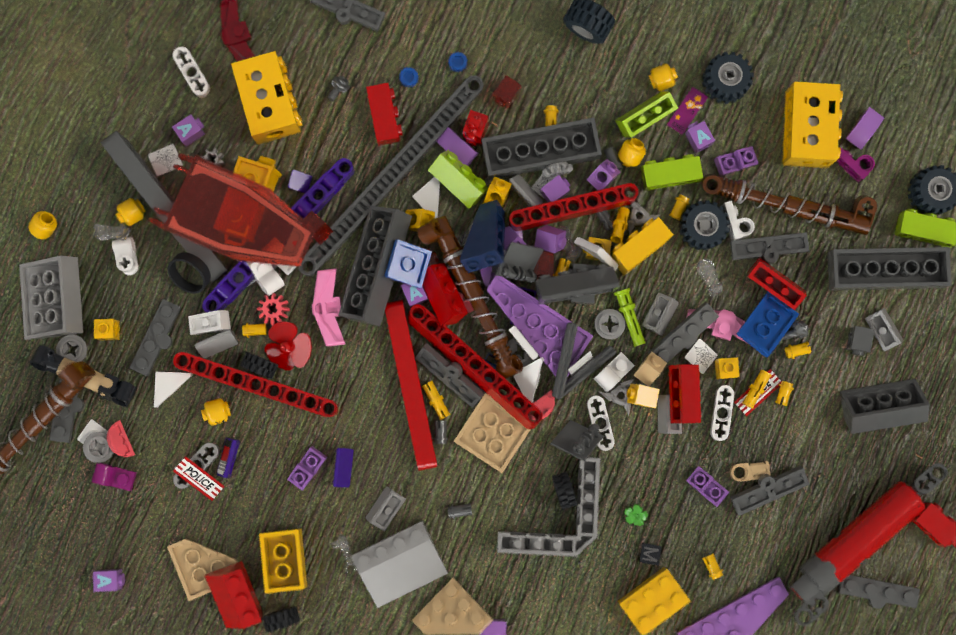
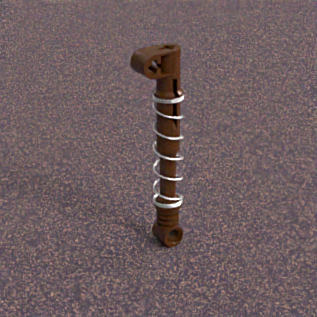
(796, 206)
(440, 231)
(73, 378)

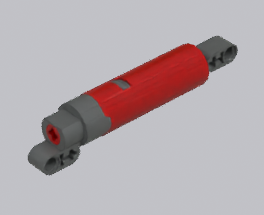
(860, 541)

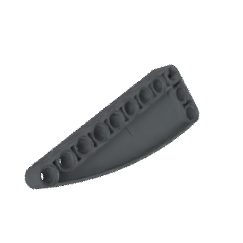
(155, 194)

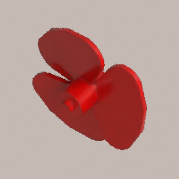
(289, 351)

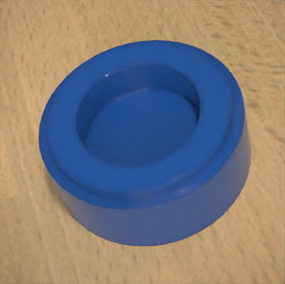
(457, 62)
(408, 77)

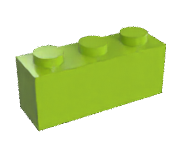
(646, 114)
(671, 172)
(458, 178)
(926, 228)

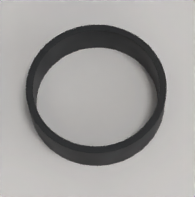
(196, 262)

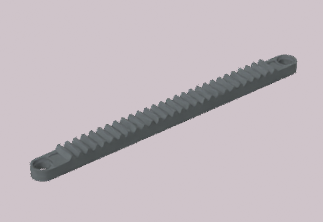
(392, 174)

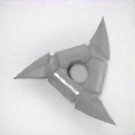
(634, 221)
(613, 395)

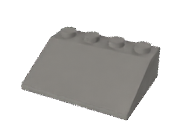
(51, 298)
(399, 564)

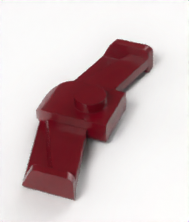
(234, 33)

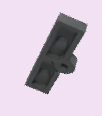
(353, 10)
(769, 247)
(685, 333)
(156, 338)
(450, 375)
(63, 425)
(769, 489)
(879, 592)

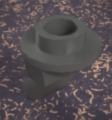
(340, 84)
(799, 330)

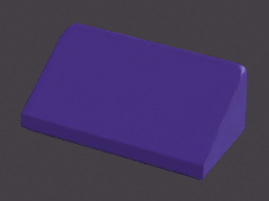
(343, 467)

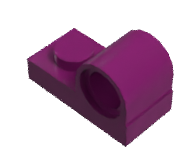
(853, 167)
(113, 476)

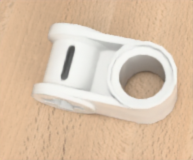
(125, 252)

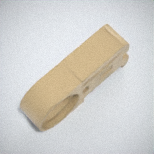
(751, 471)

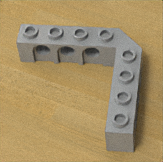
(562, 543)

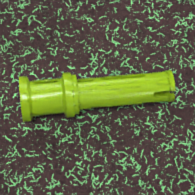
(627, 307)

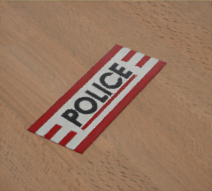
(770, 387)
(198, 478)

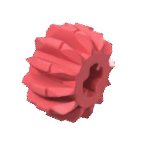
(266, 312)

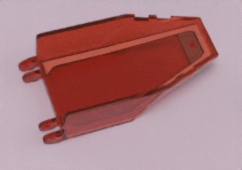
(235, 217)

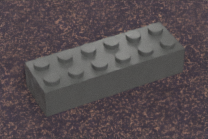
(540, 147)
(889, 268)
(367, 287)

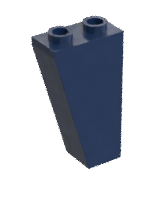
(486, 238)

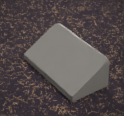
(523, 189)
(660, 314)
(884, 329)
(216, 343)
(664, 423)
(385, 508)

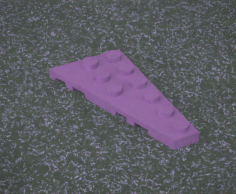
(537, 323)
(743, 614)

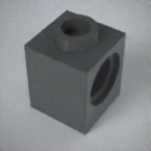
(860, 340)

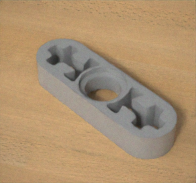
(203, 452)

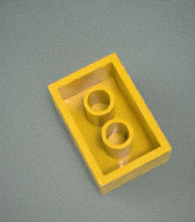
(641, 245)
(283, 560)
(653, 601)

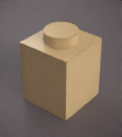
(650, 369)

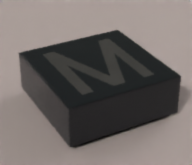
(650, 554)

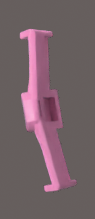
(327, 307)
(725, 325)

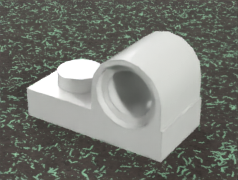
(735, 232)
(266, 277)
(209, 322)
(614, 372)

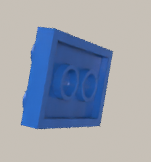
(767, 324)

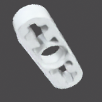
(189, 58)
(602, 407)
(725, 428)

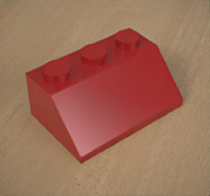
(235, 596)

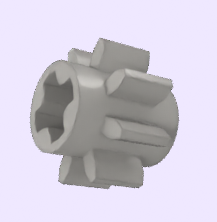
(209, 155)

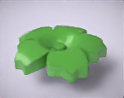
(635, 515)

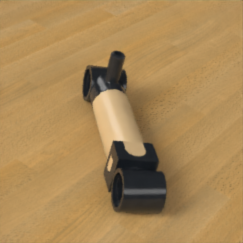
(105, 385)

